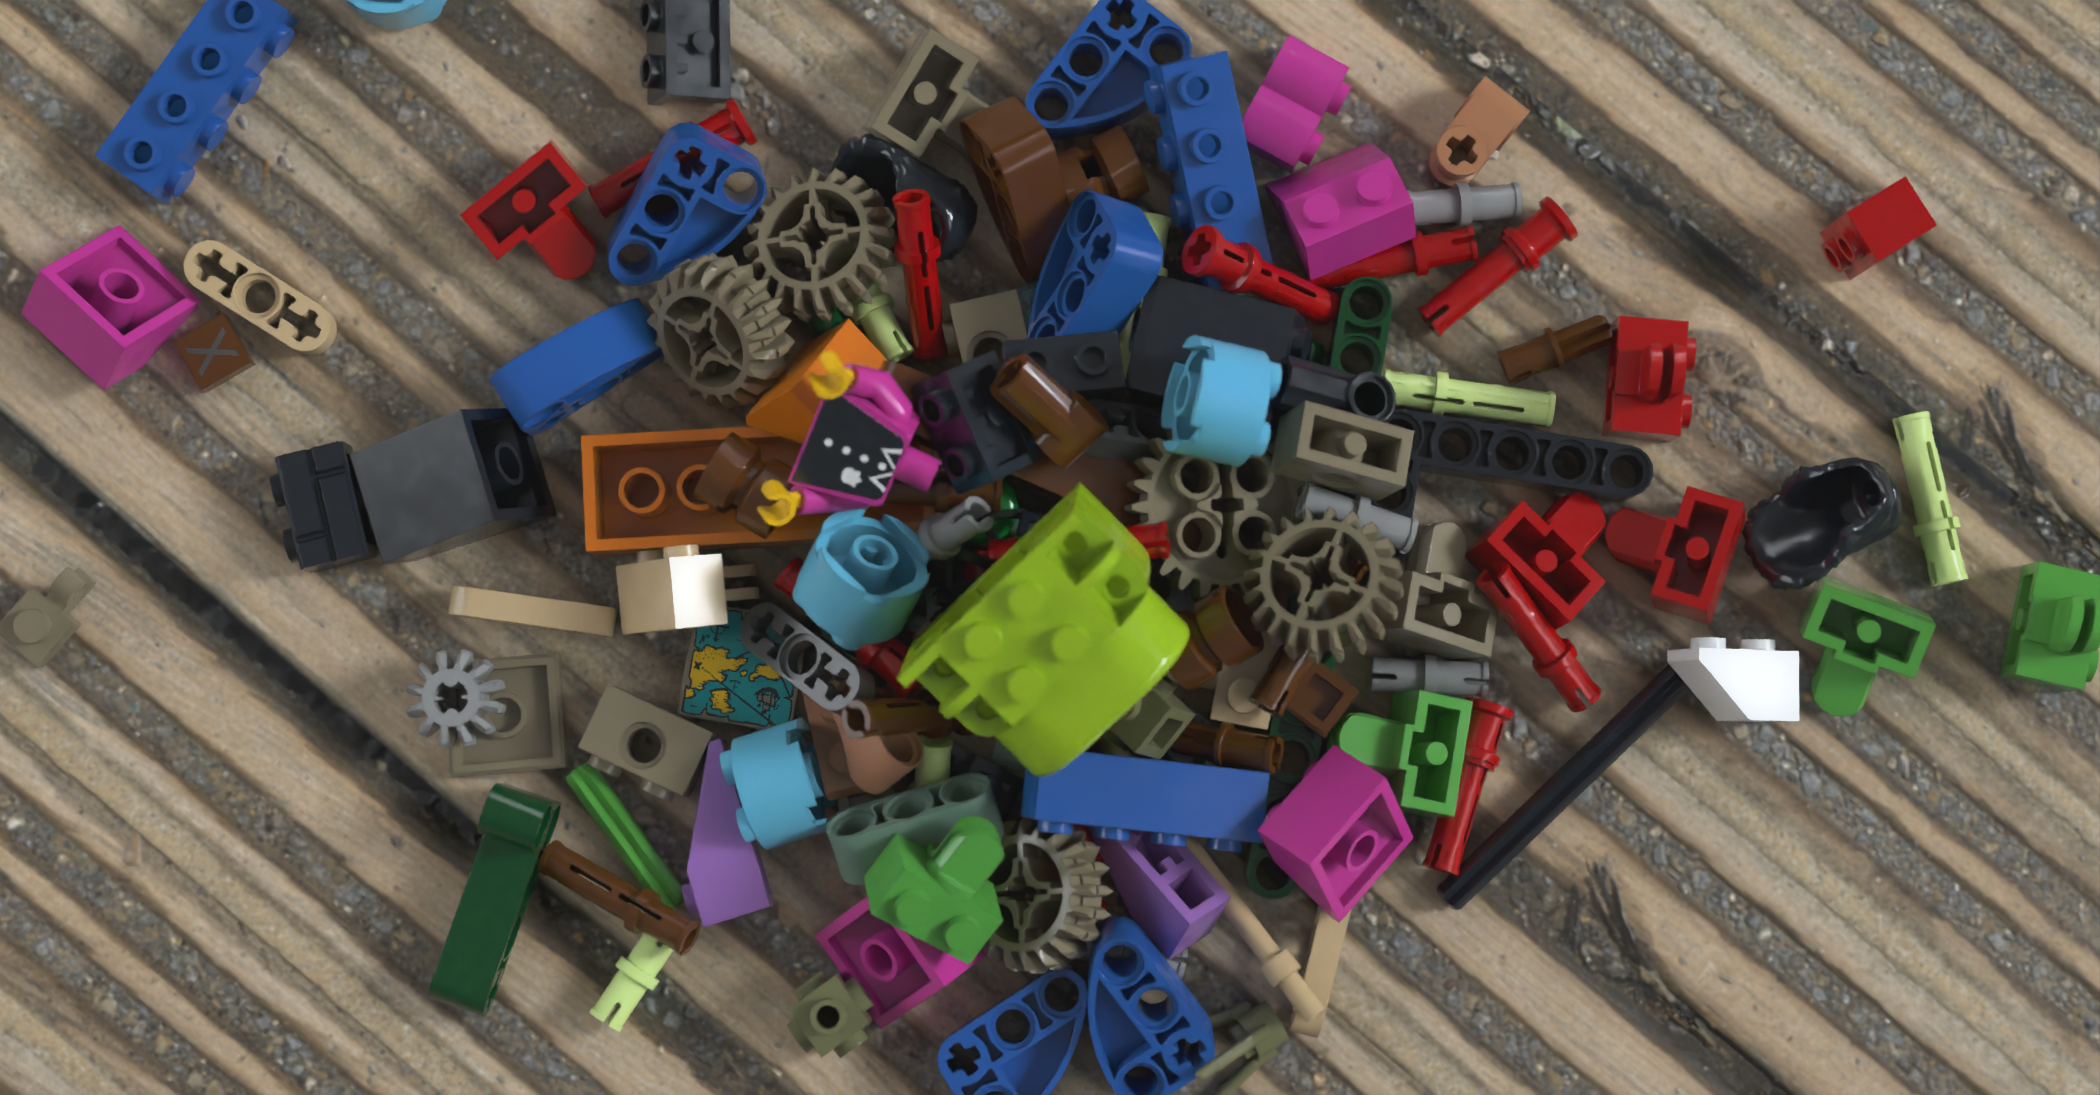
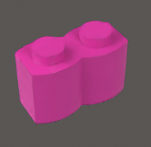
(1292, 103)

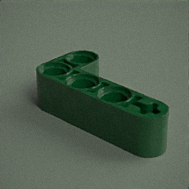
(495, 897)

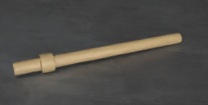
(1278, 966)

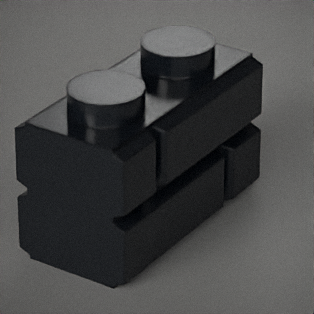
(323, 508)

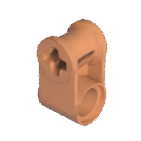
(1479, 130)
(879, 760)

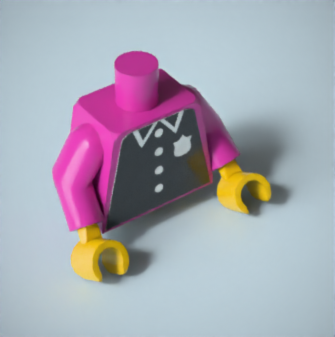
(852, 446)

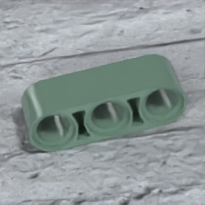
(919, 814)

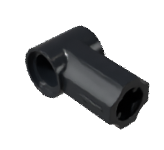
(1333, 388)

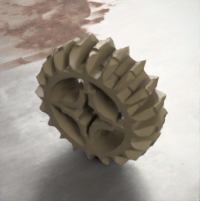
(844, 265)
(720, 330)
(1285, 564)
(1052, 927)

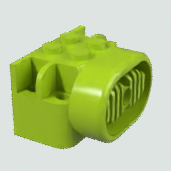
(1051, 638)

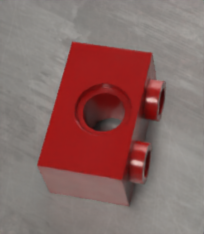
(1876, 229)

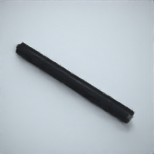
(1562, 788)

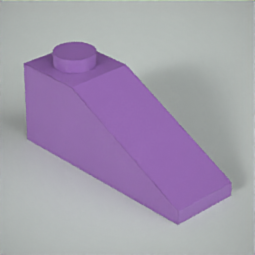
(722, 867)
(1163, 889)

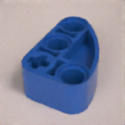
(1117, 89)
(704, 211)
(1095, 268)
(576, 366)
(1142, 1033)
(1023, 1065)

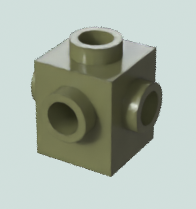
(1152, 722)
(849, 1000)

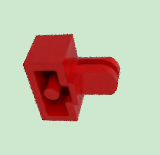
(534, 209)
(1648, 379)
(1685, 552)
(1546, 553)

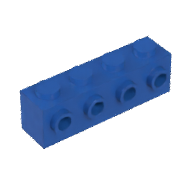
(196, 92)
(1206, 152)
(1150, 796)

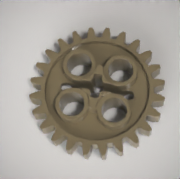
(1167, 500)

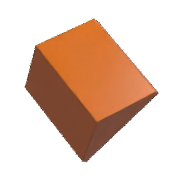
(792, 401)

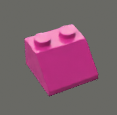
(1344, 209)
(109, 306)
(1336, 831)
(888, 962)

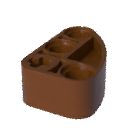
(1017, 180)

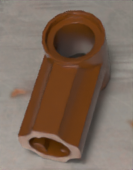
(1057, 420)

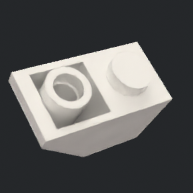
(1742, 682)

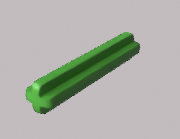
(624, 834)

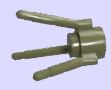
(1254, 1036)

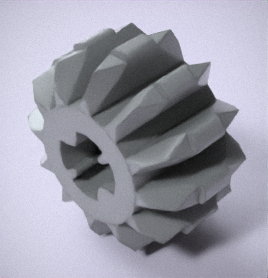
(455, 720)

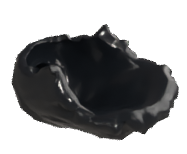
(893, 171)
(1820, 520)

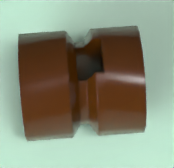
(1112, 159)
(735, 482)
(1218, 634)

